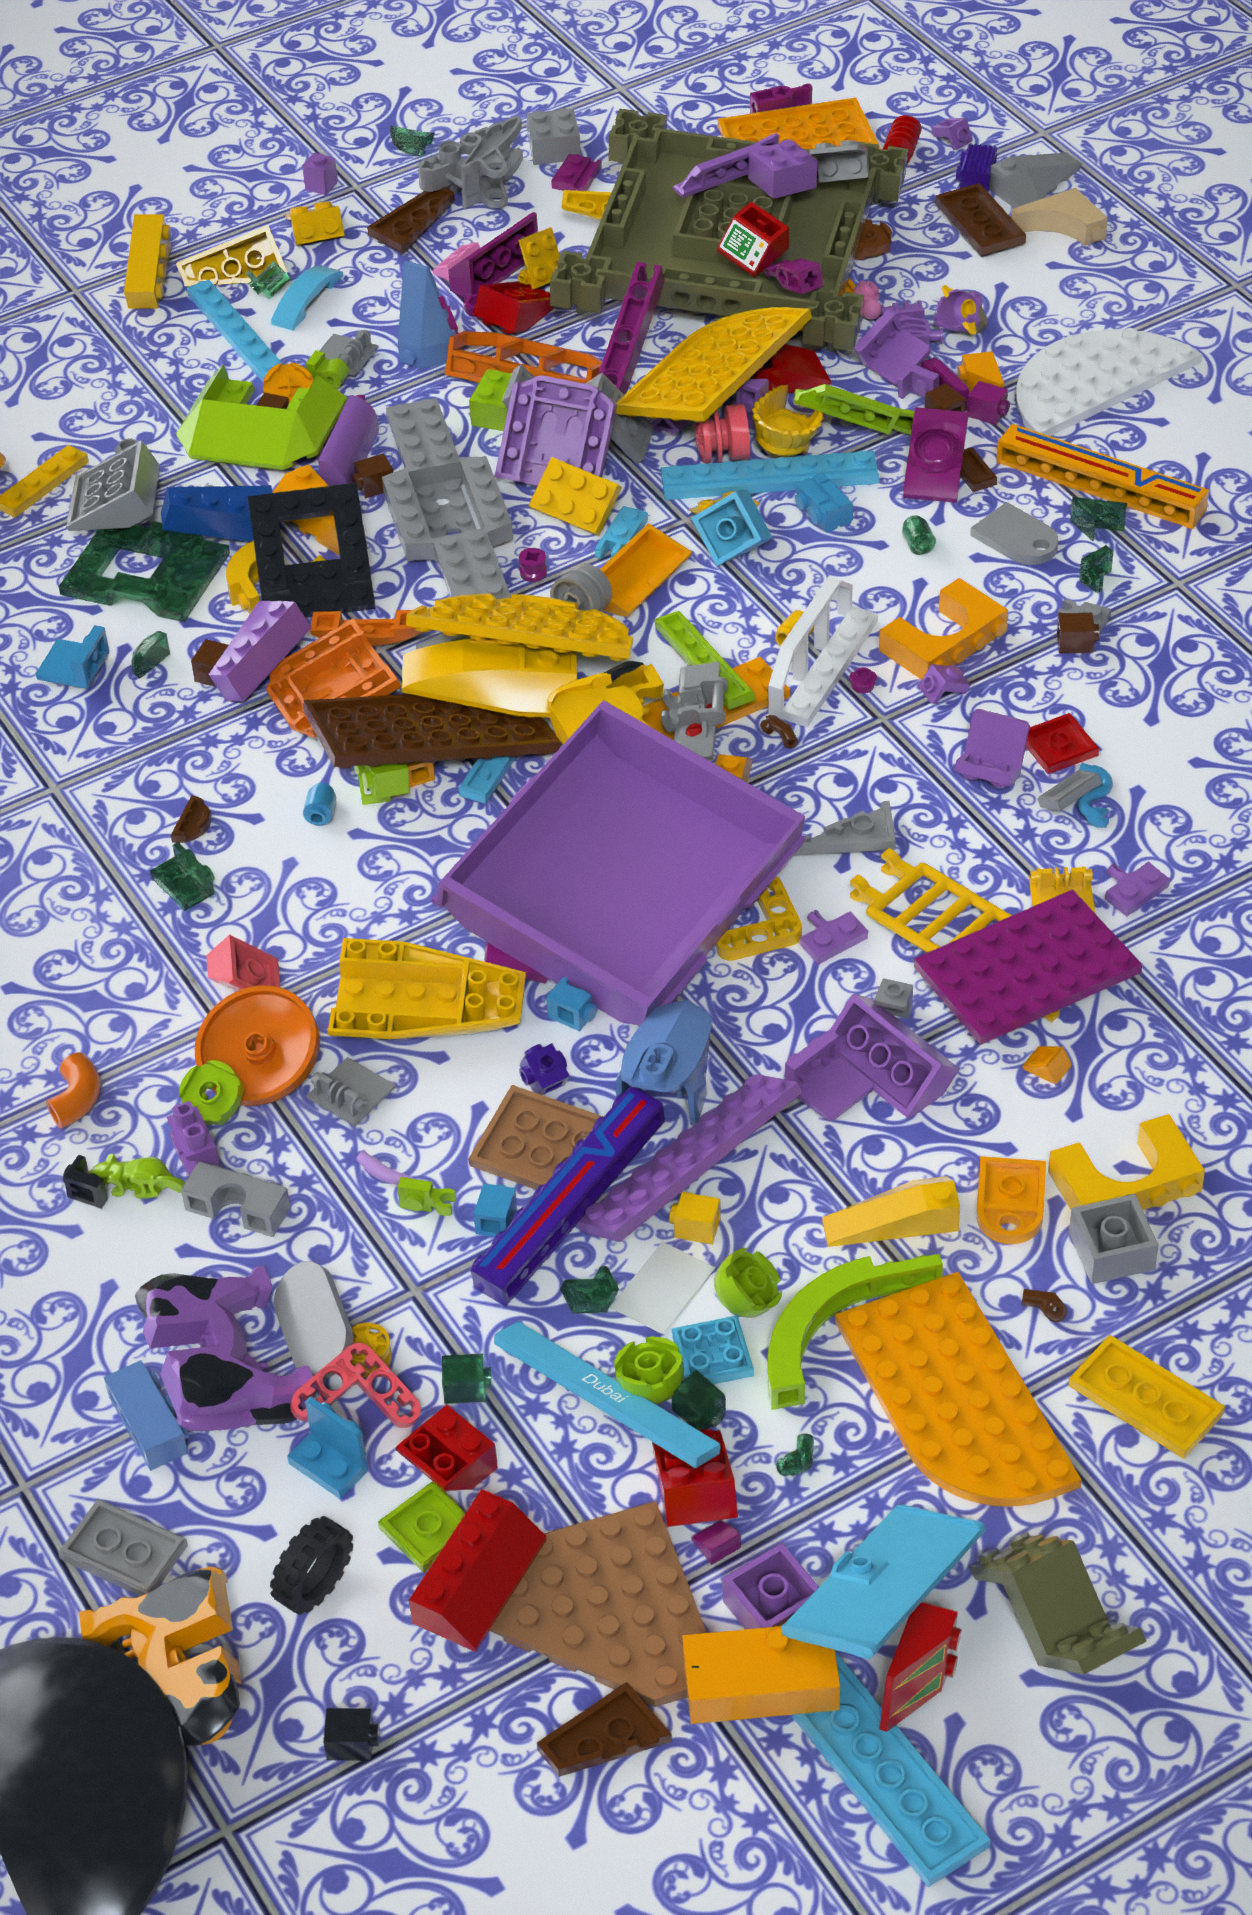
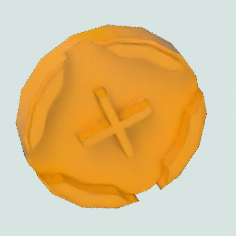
(286, 379)

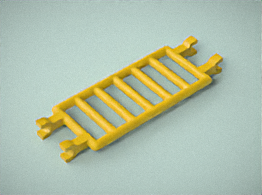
(908, 876)

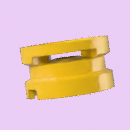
(375, 1341)

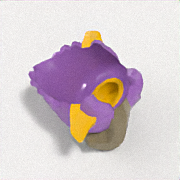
(961, 311)

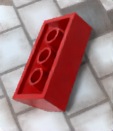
(476, 1571)

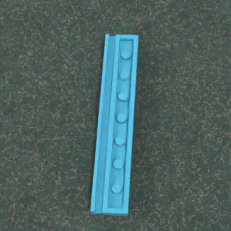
(767, 474)

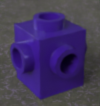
(543, 1069)

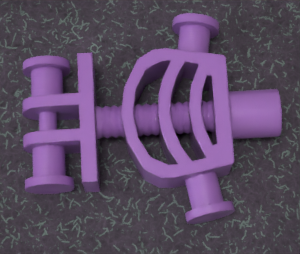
(912, 320)

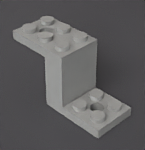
(629, 433)

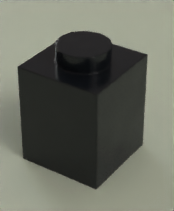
(350, 1734)

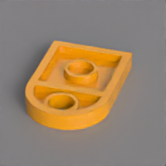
(1013, 1194)

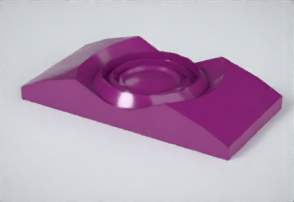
(935, 455)

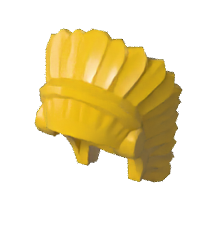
(781, 430)

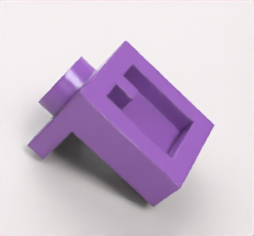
(955, 130)
(916, 380)

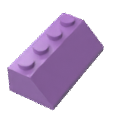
(892, 1056)

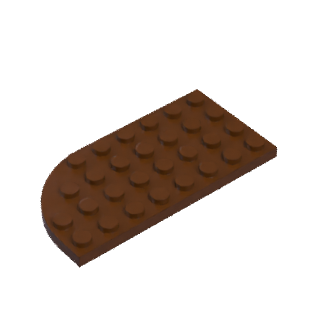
(421, 729)

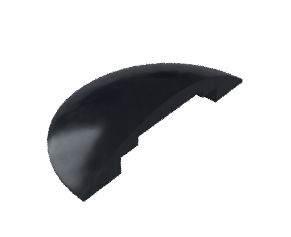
(86, 1778)

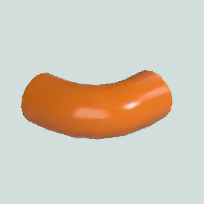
(80, 1094)

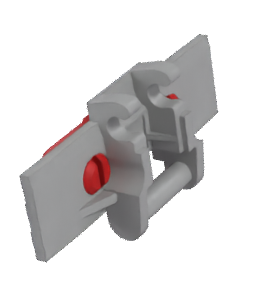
(696, 708)

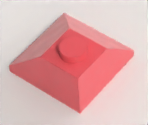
(241, 965)

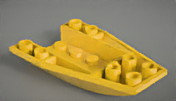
(489, 675)
(421, 992)

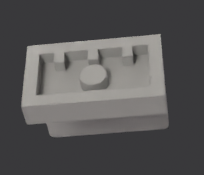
(841, 162)

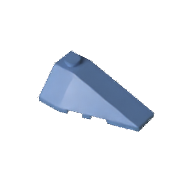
(422, 321)

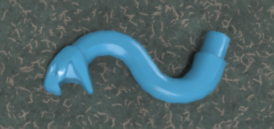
(1096, 815)

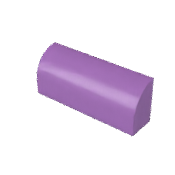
(349, 441)

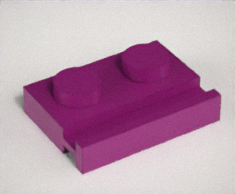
(576, 173)

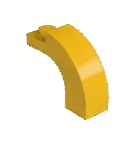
(242, 577)

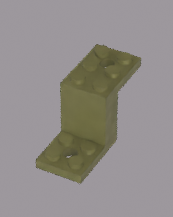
(1056, 1603)

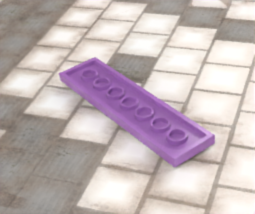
(688, 1157)

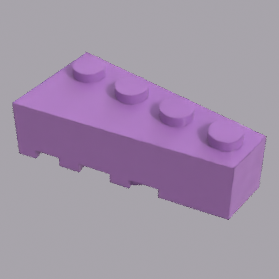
(258, 648)

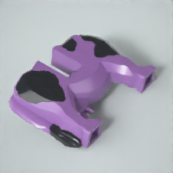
(219, 1381)

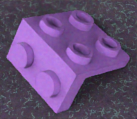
(890, 348)
(994, 748)
(825, 1079)

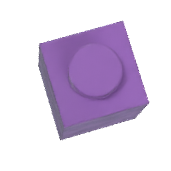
(320, 173)

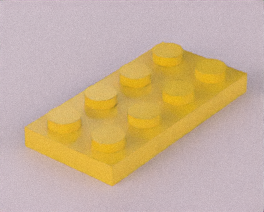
(1147, 1396)

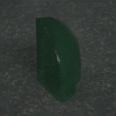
(411, 140)
(149, 653)

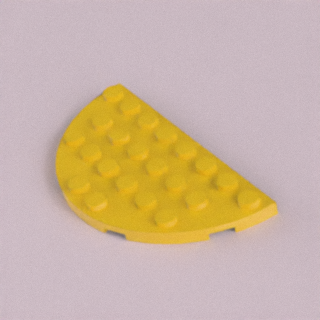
(529, 621)

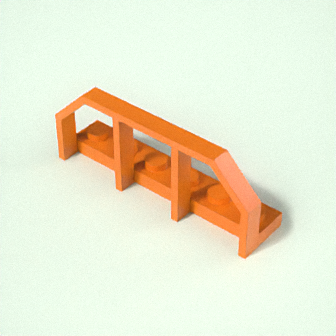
(474, 365)

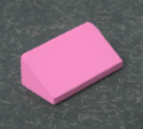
(457, 256)

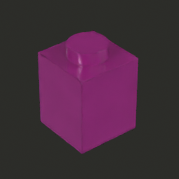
(988, 403)

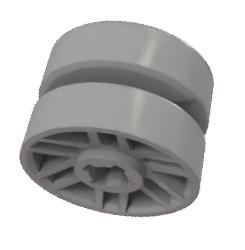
(583, 586)

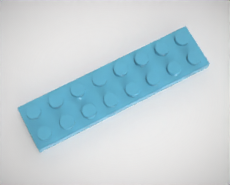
(894, 1782)

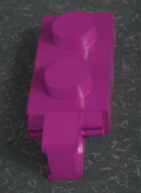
(946, 376)

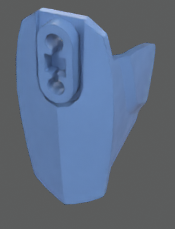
(670, 1054)

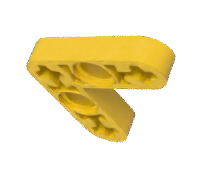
(774, 923)

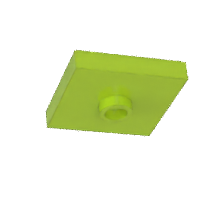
(422, 1524)

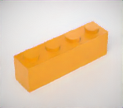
(321, 527)

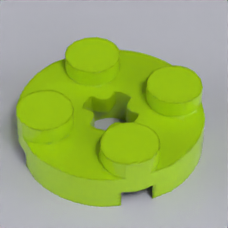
(228, 1095)

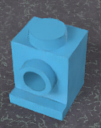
(570, 1005)

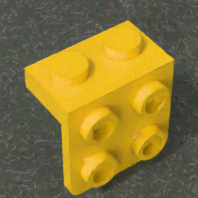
(316, 223)

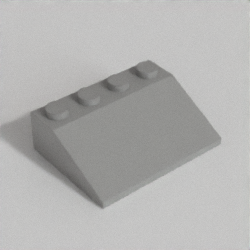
(115, 491)

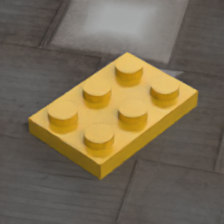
(575, 496)

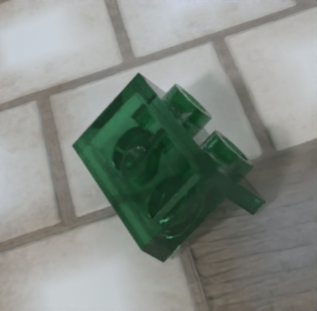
(184, 878)

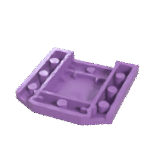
(556, 421)

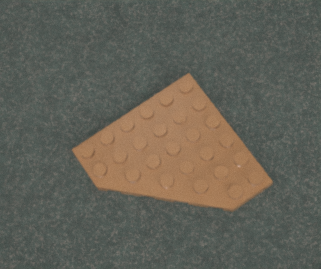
(608, 1604)

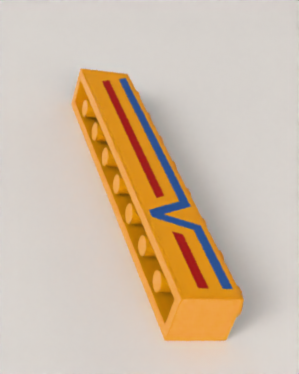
(1102, 476)

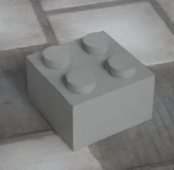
(552, 135)
(1113, 1238)

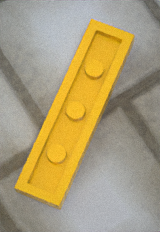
(42, 480)

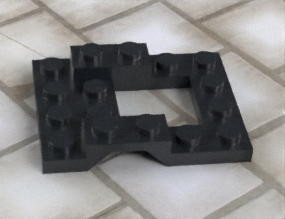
(318, 585)

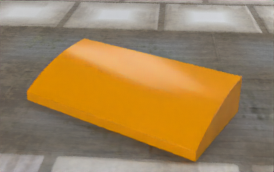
(642, 568)

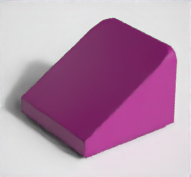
(717, 1541)

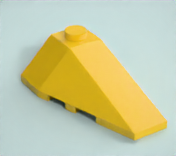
(585, 203)
(232, 259)
(902, 1212)

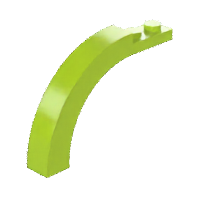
(821, 1301)

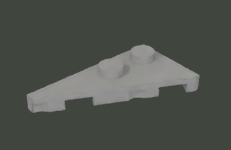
(854, 834)

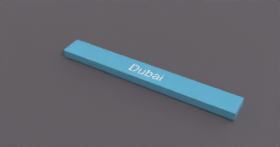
(607, 1394)

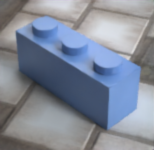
(146, 1414)

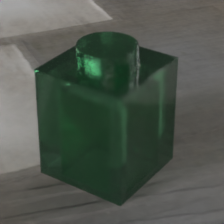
(465, 1378)
(699, 1402)

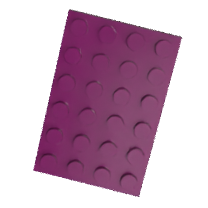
(1027, 966)

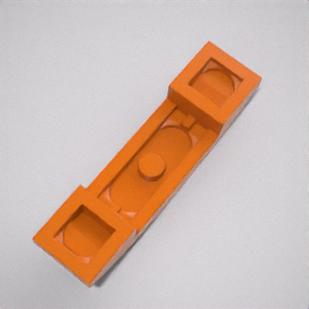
(376, 630)

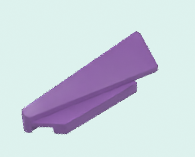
(720, 169)

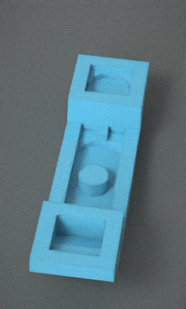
(301, 292)

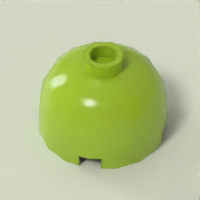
(747, 1284)
(650, 1368)

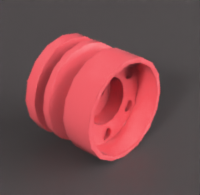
(724, 434)

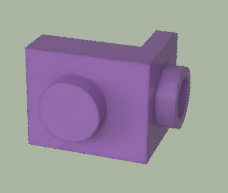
(942, 679)

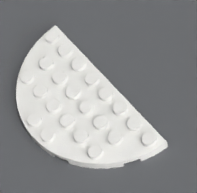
(1094, 373)

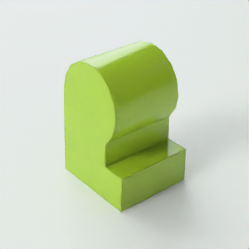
(332, 371)

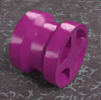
(532, 564)

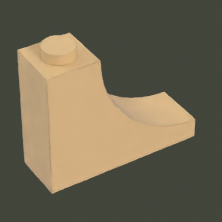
(1065, 214)

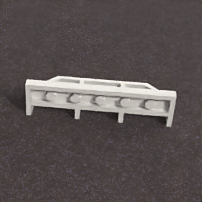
(831, 662)

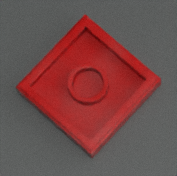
(1060, 743)

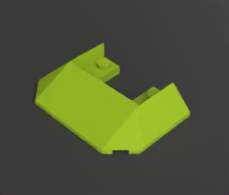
(232, 432)

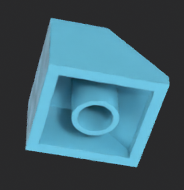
(731, 527)

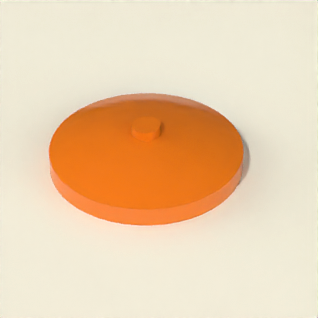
(264, 1038)

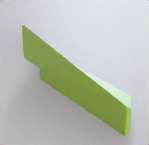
(856, 409)

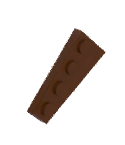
(411, 219)

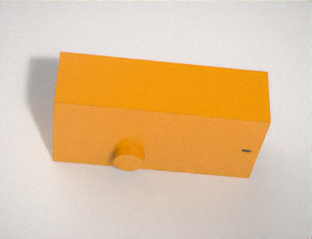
(757, 1675)

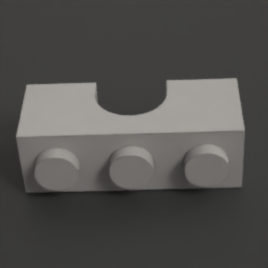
(213, 1187)

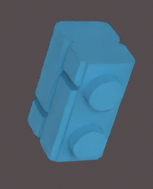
(824, 502)

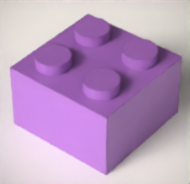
(782, 169)
(767, 1589)

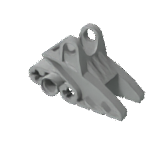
(484, 170)

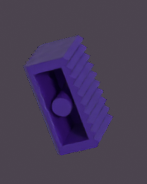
(976, 165)

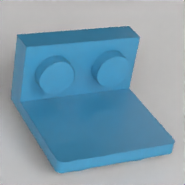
(75, 662)
(332, 1451)

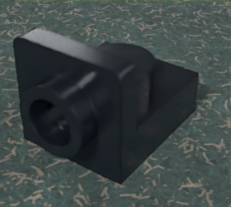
(84, 1186)

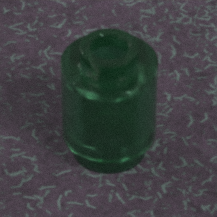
(918, 535)

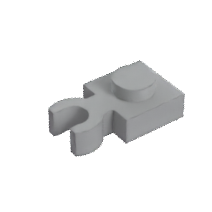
(1100, 614)

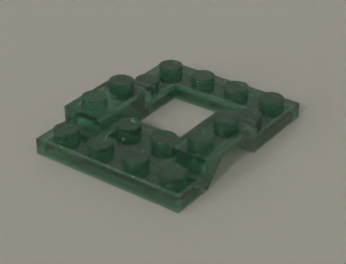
(173, 588)

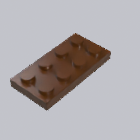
(980, 219)

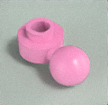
(872, 306)

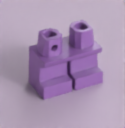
(191, 1137)

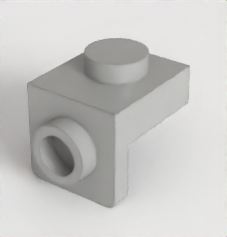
(895, 997)

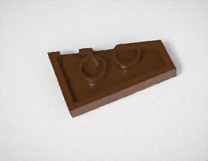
(604, 1732)

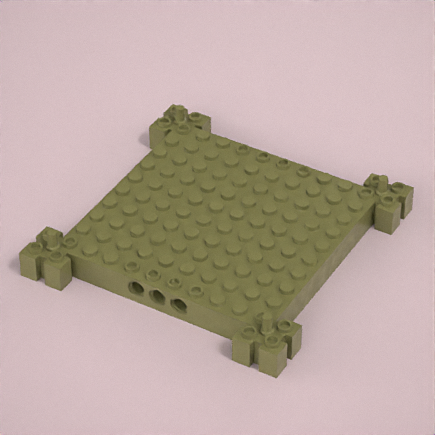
(659, 227)

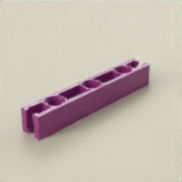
(632, 326)

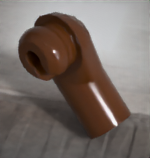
(785, 730)
(1047, 1302)

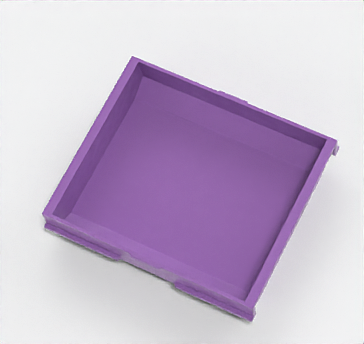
(621, 864)

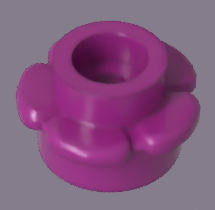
(863, 680)

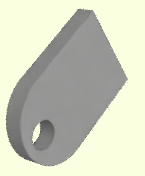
(1017, 535)

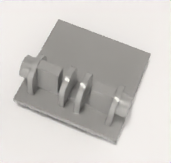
(352, 351)
(349, 1091)

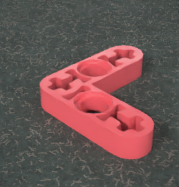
(354, 1375)

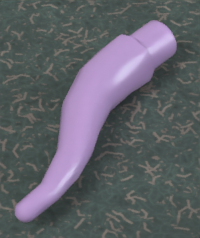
(378, 1169)

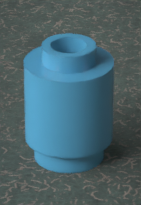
(319, 804)

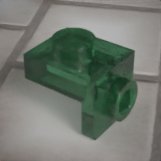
(269, 280)
(1095, 567)
(591, 1294)

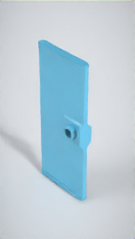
(883, 1580)

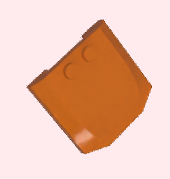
(329, 668)

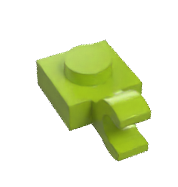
(421, 1196)

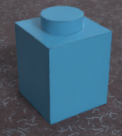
(494, 1209)

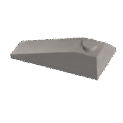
(1030, 177)

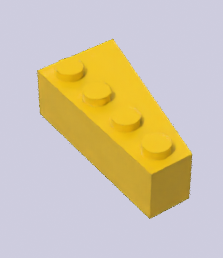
(147, 261)

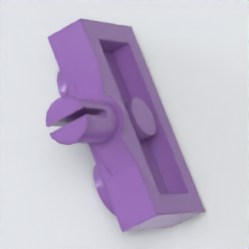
(1136, 887)
(832, 936)

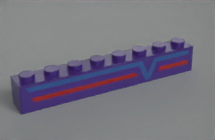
(567, 1195)

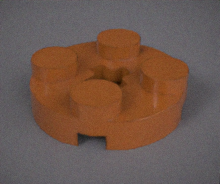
(874, 240)

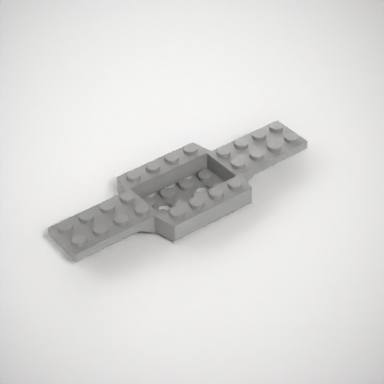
(436, 473)

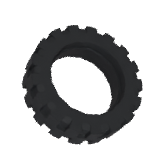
(319, 1540)

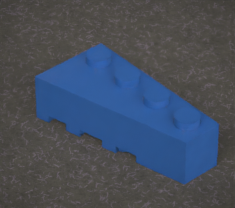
(211, 510)

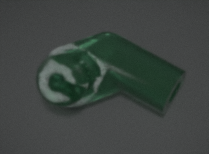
(798, 1460)

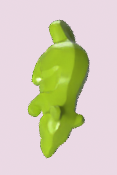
(143, 1175)

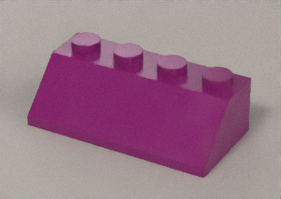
(493, 260)

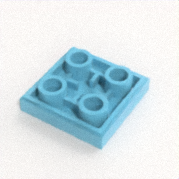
(714, 1350)

